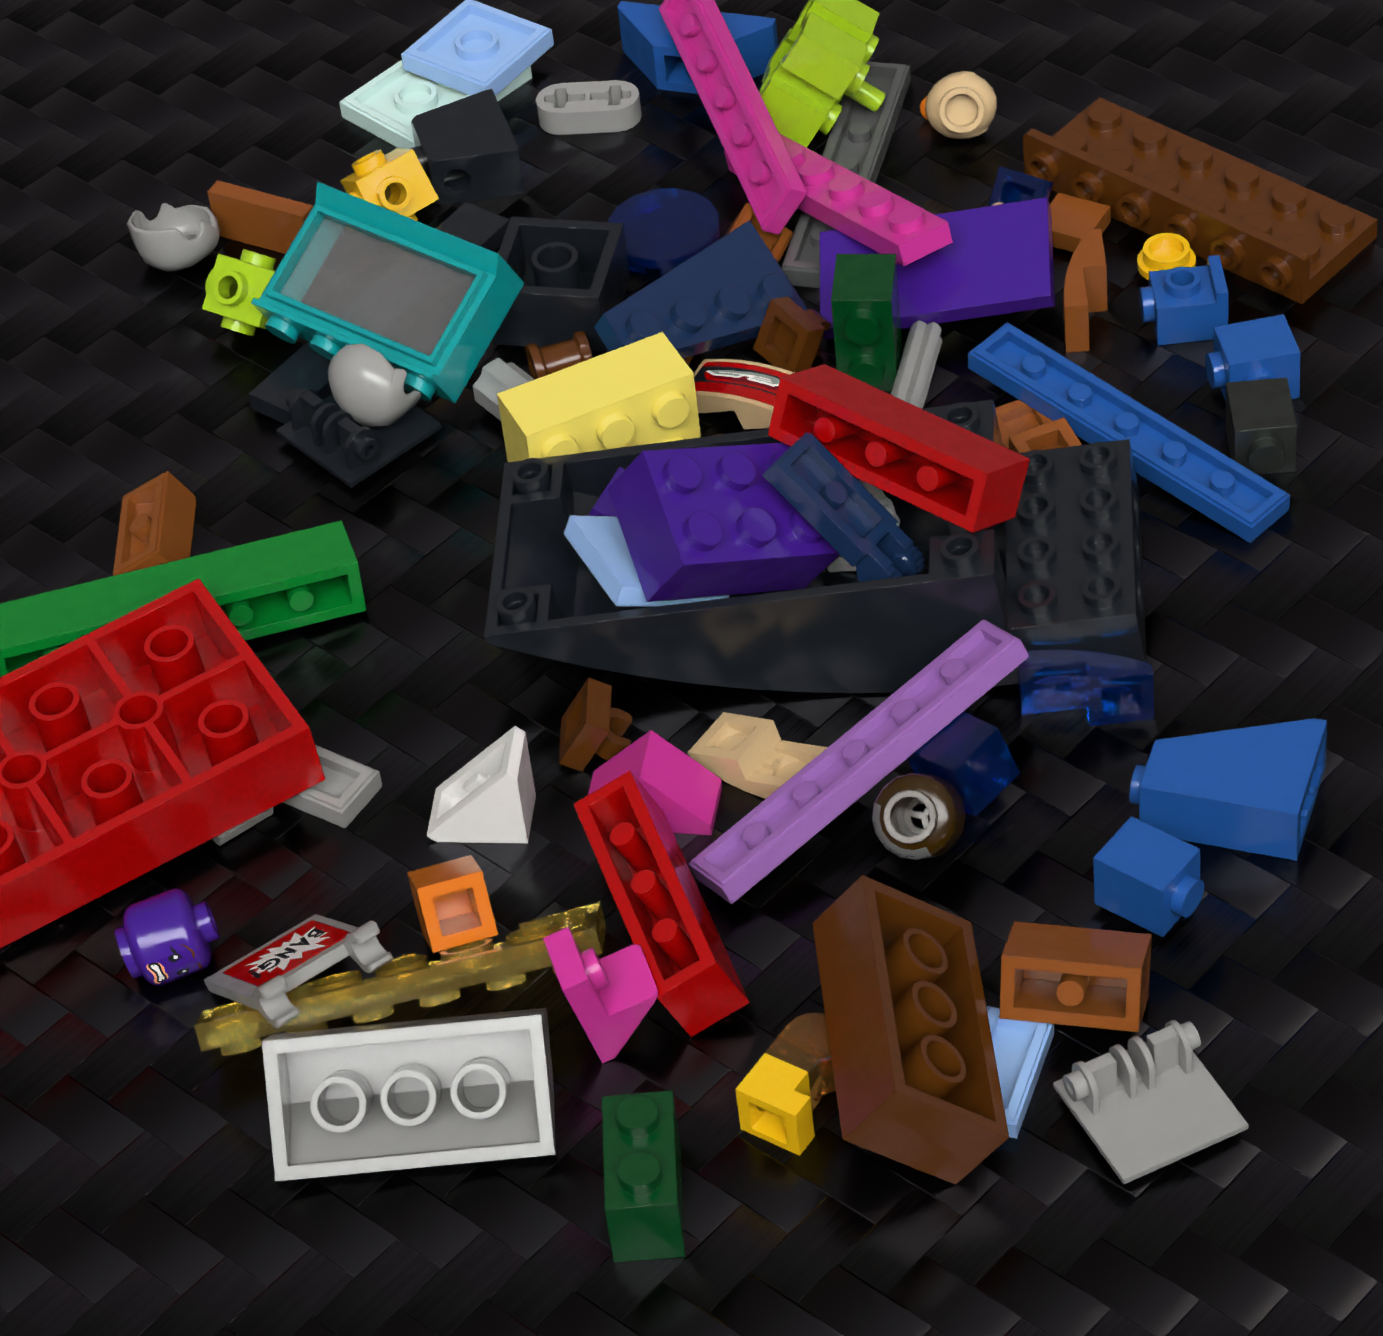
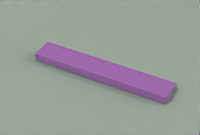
(857, 760)

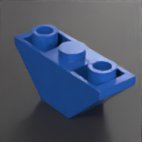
(654, 52)

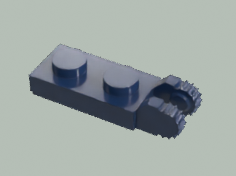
(843, 512)

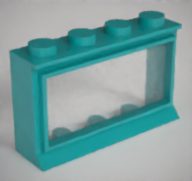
(391, 286)

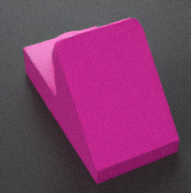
(605, 993)

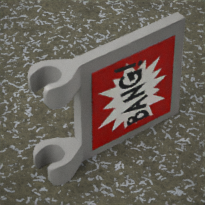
(293, 958)

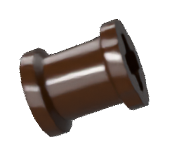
(557, 356)

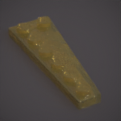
(403, 979)

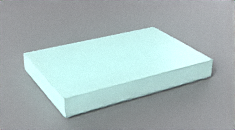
(396, 96)

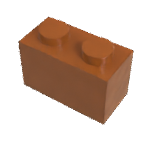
(1075, 976)

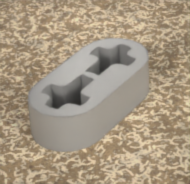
(588, 107)

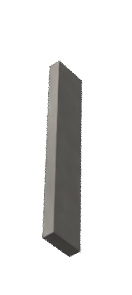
(858, 144)

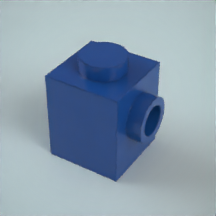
(1254, 352)
(1148, 877)

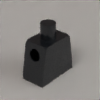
(468, 150)

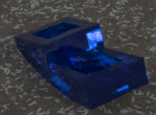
(1103, 683)

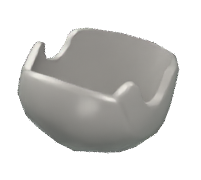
(175, 237)
(369, 386)

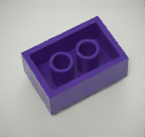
(714, 524)

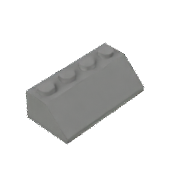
(410, 1094)

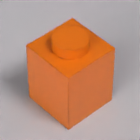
(452, 903)

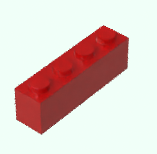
(901, 447)
(661, 903)

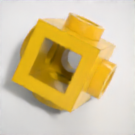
(391, 182)

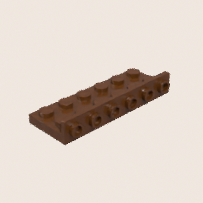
(1214, 200)

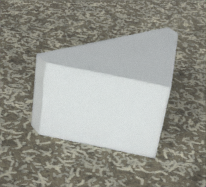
(488, 796)

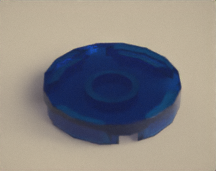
(666, 227)

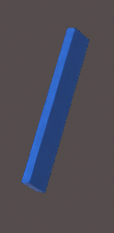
(1105, 414)

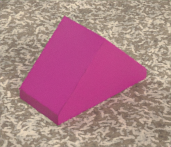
(674, 780)

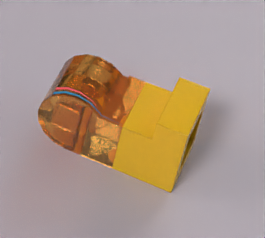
(787, 1085)

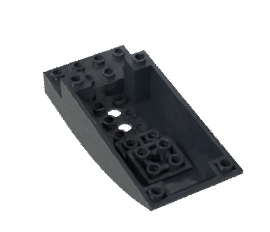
(1050, 576)

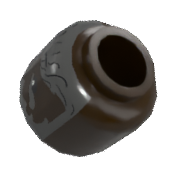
(897, 812)

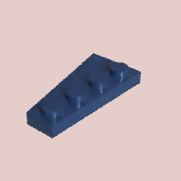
(706, 300)

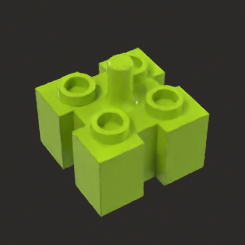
(818, 66)

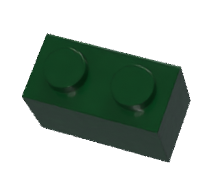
(867, 318)
(643, 1176)

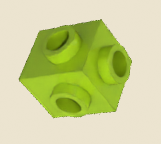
(234, 285)

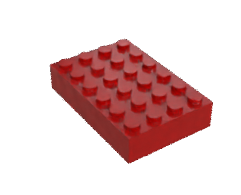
(136, 754)

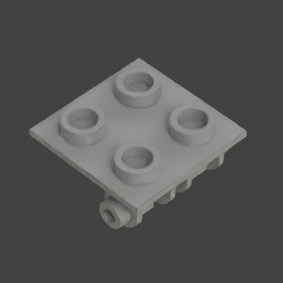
(1150, 1102)

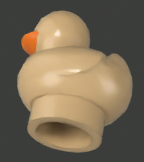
(960, 105)

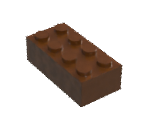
(908, 1031)

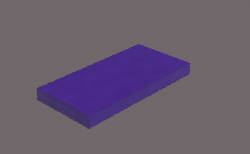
(992, 267)

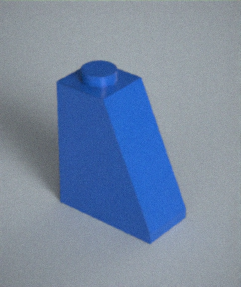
(1235, 786)

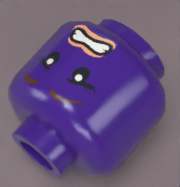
(166, 937)

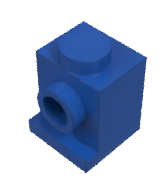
(1185, 302)

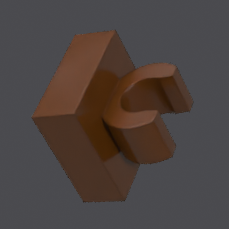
(790, 335)
(592, 727)

